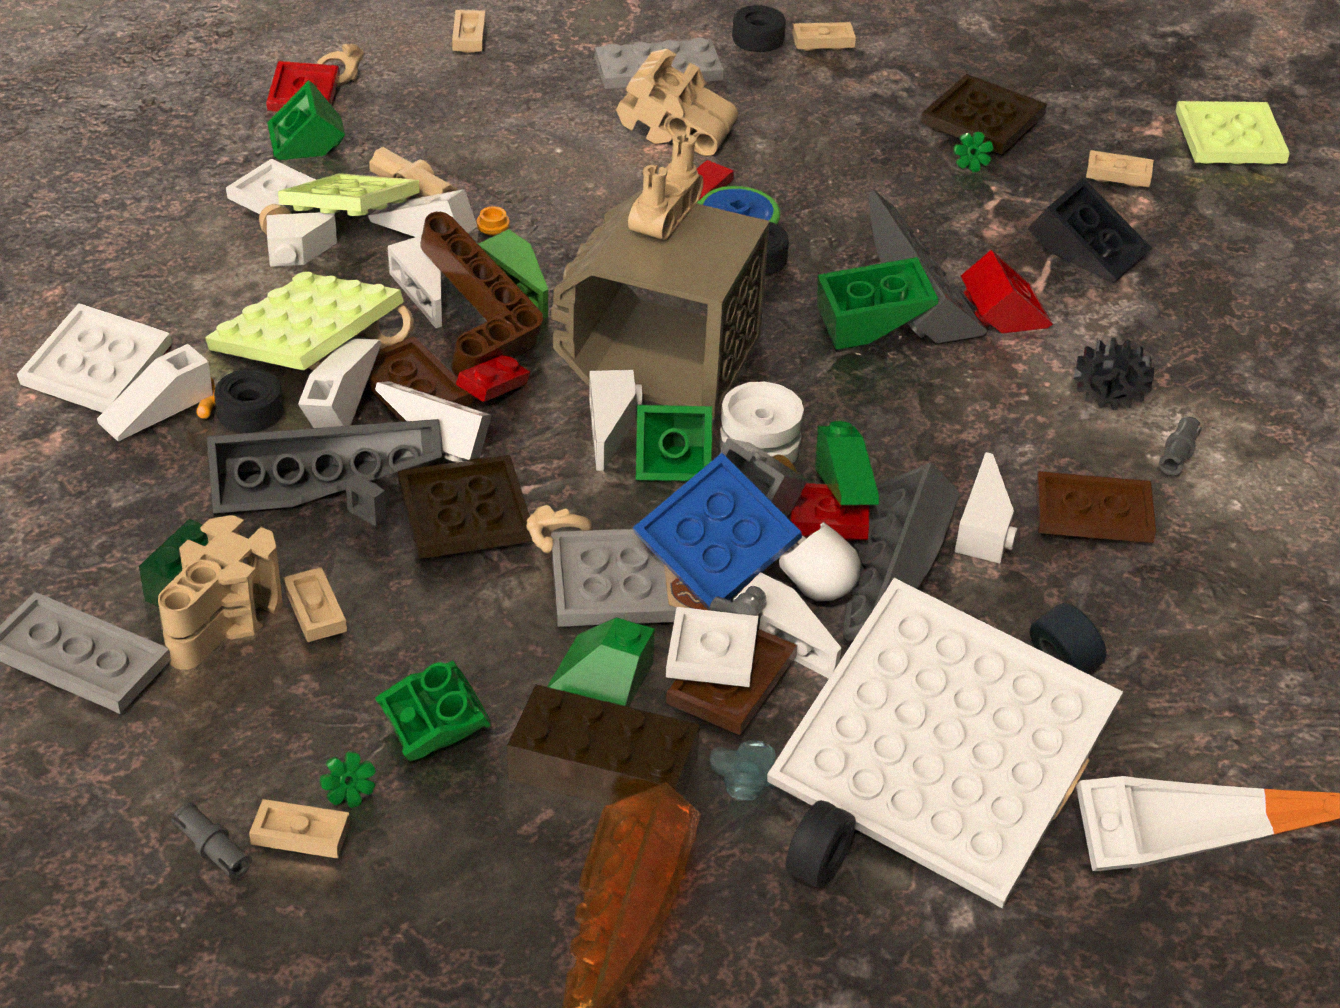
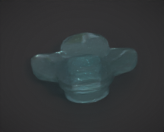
(744, 769)

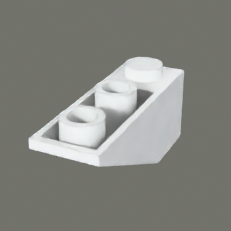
(338, 384)
(162, 390)

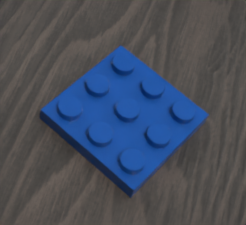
(717, 532)

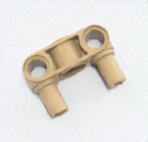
(667, 195)

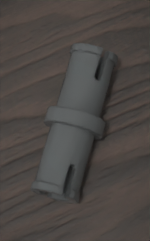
(1180, 446)
(211, 841)

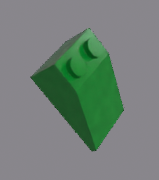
(872, 300)

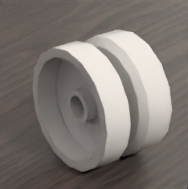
(764, 416)

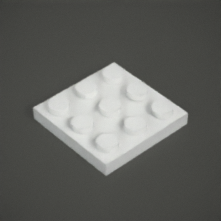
(93, 357)

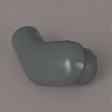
(746, 603)

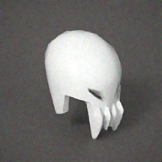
(822, 565)

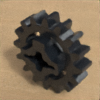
(1114, 373)

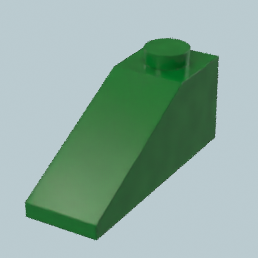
(845, 464)

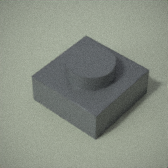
(366, 500)

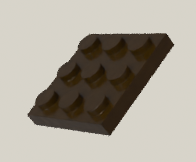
(985, 108)
(464, 506)

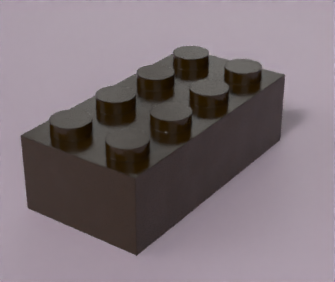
(598, 747)

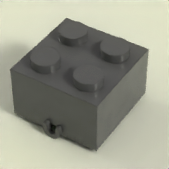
(769, 475)

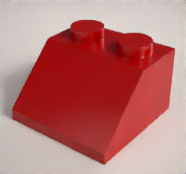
(1003, 296)

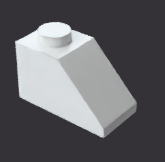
(299, 237)

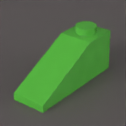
(520, 265)

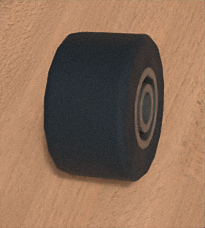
(1069, 638)

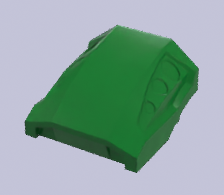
(433, 709)

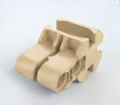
(676, 104)
(219, 592)

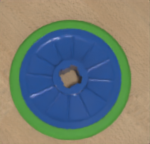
(743, 201)

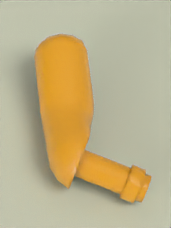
(207, 404)

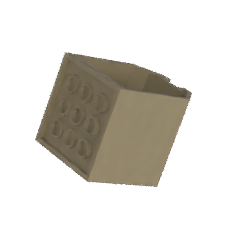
(673, 352)

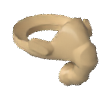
(350, 57)
(373, 330)
(545, 521)

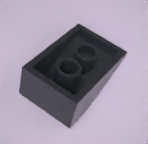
(1089, 233)

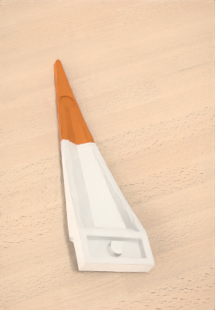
(1156, 821)

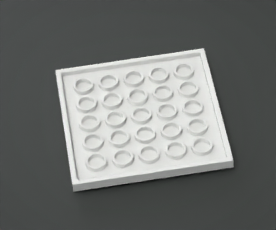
(947, 740)

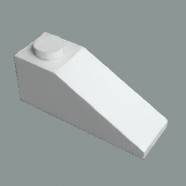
(410, 215)
(417, 277)
(612, 410)
(460, 426)
(988, 516)
(791, 619)

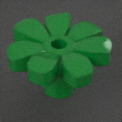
(973, 151)
(348, 779)

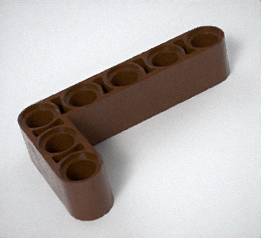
(510, 315)

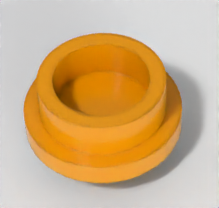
(493, 221)

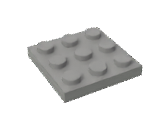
(606, 578)

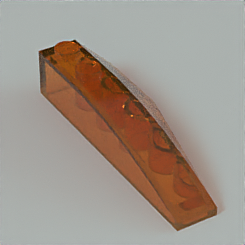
(627, 890)

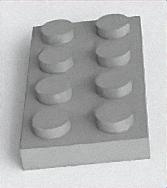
(621, 62)
(80, 652)

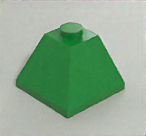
(305, 126)
(672, 441)
(607, 662)

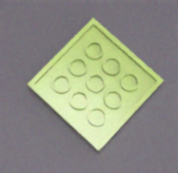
(304, 320)

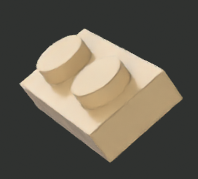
(468, 31)
(823, 35)
(1119, 169)
(314, 604)
(300, 828)

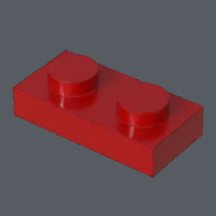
(493, 378)

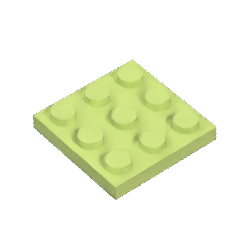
(1231, 132)
(349, 193)

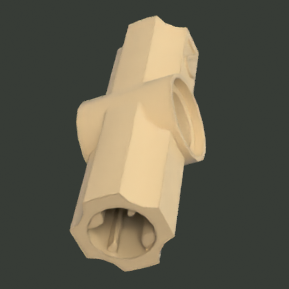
(392, 165)

